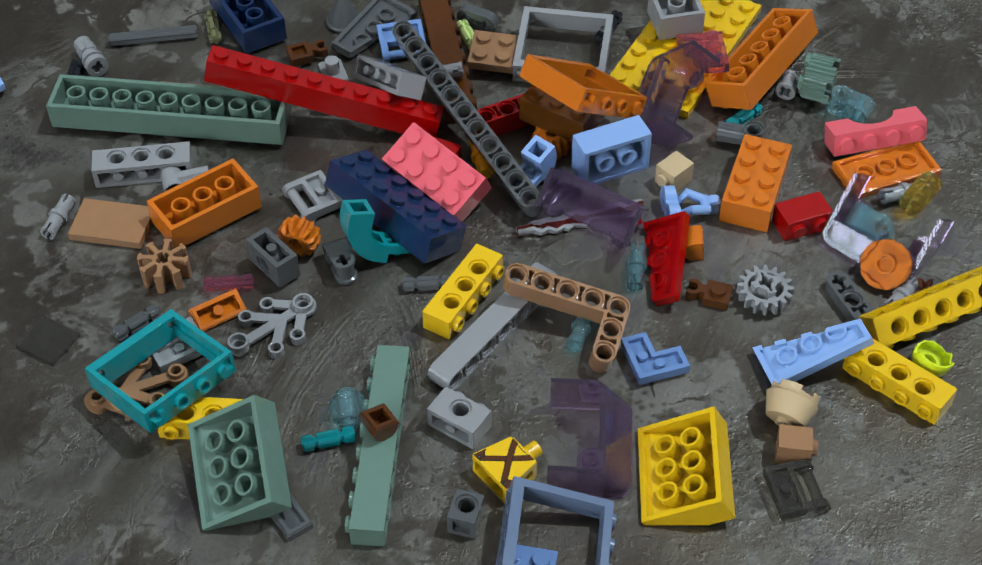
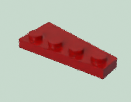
(667, 251)

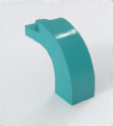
(357, 223)

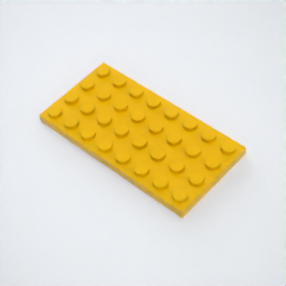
(728, 16)

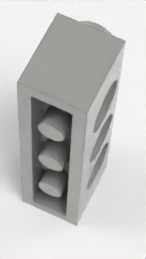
(389, 77)
(138, 163)

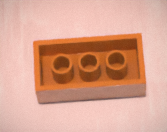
(755, 183)
(204, 203)

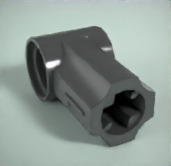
(734, 133)

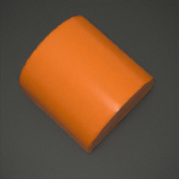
(695, 245)

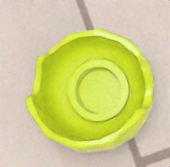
(932, 358)

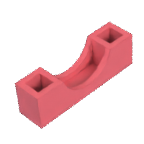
(851, 137)

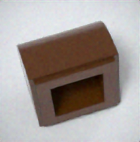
(379, 422)

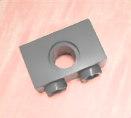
(459, 417)

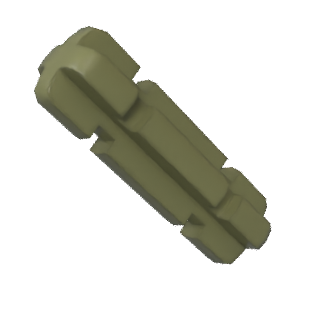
(213, 26)

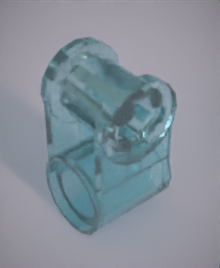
(850, 105)
(868, 220)

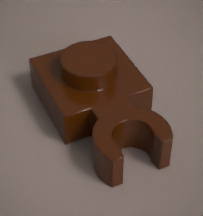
(304, 53)
(714, 294)

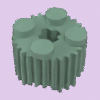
(818, 77)

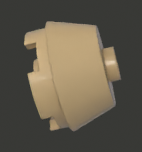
(790, 404)

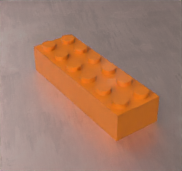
(762, 58)

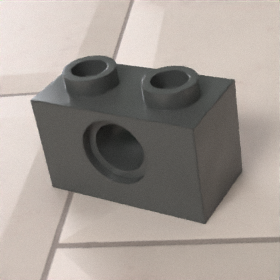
(273, 257)

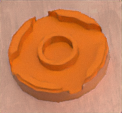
(886, 264)

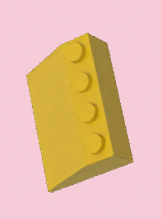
(686, 470)

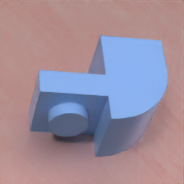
(537, 160)

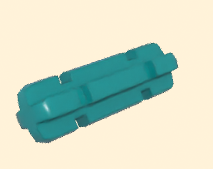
(744, 116)
(328, 438)

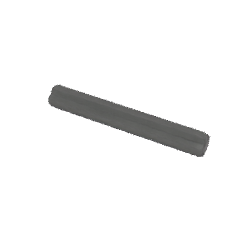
(153, 35)

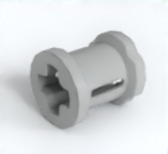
(789, 88)

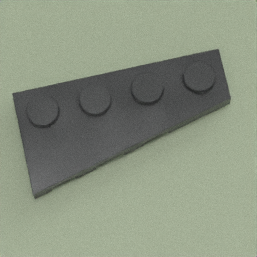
(362, 30)

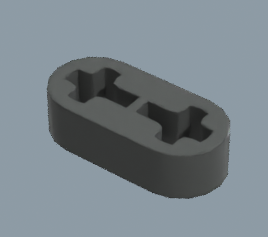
(478, 17)

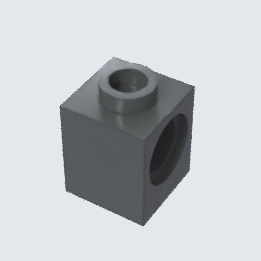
(466, 523)

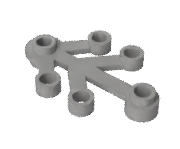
(299, 308)

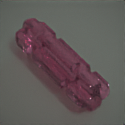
(228, 282)

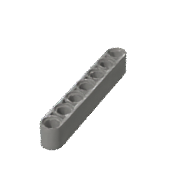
(482, 338)

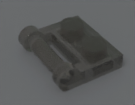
(788, 492)

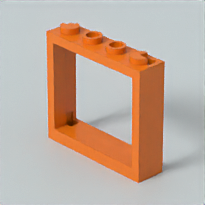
(571, 82)

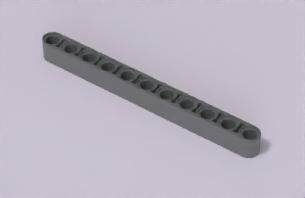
(469, 125)

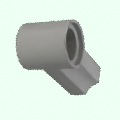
(174, 176)

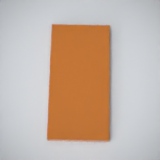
(887, 166)

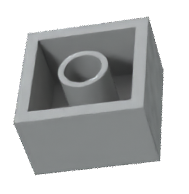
(676, 17)

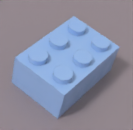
(612, 150)

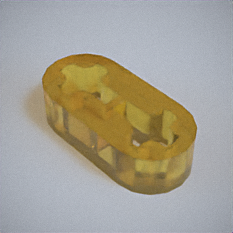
(920, 193)

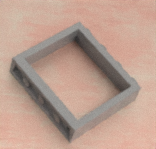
(563, 20)

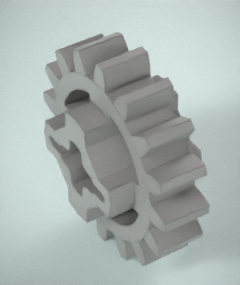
(762, 290)

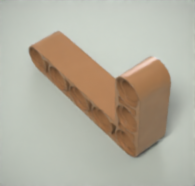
(575, 305)

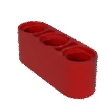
(503, 116)

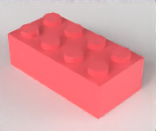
(437, 172)

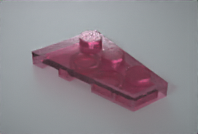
(713, 42)

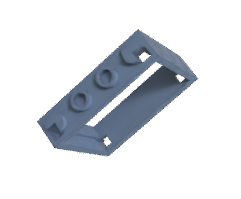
(559, 498)

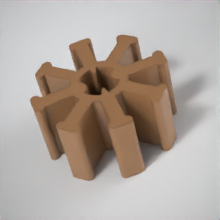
(164, 266)

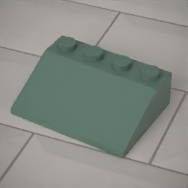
(239, 464)

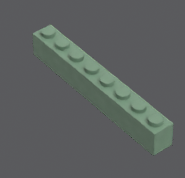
(376, 459)

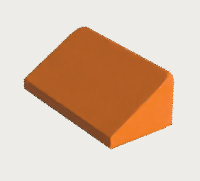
(217, 310)

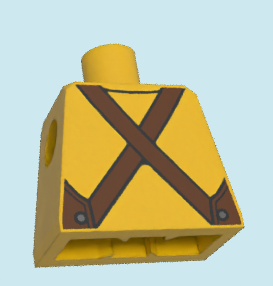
(503, 461)

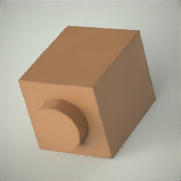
(794, 443)

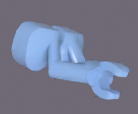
(671, 202)

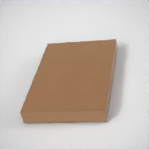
(111, 223)

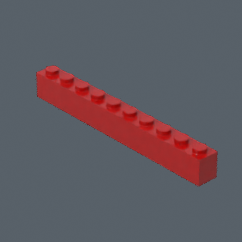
(319, 92)

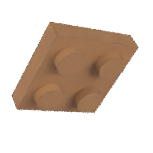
(492, 51)

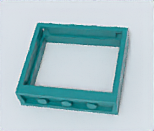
(144, 344)

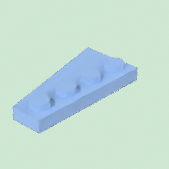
(812, 352)

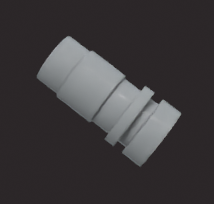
(91, 57)

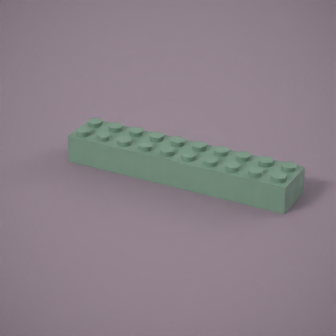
(166, 109)

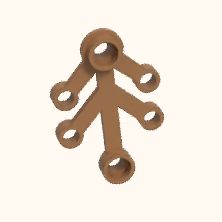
(134, 387)

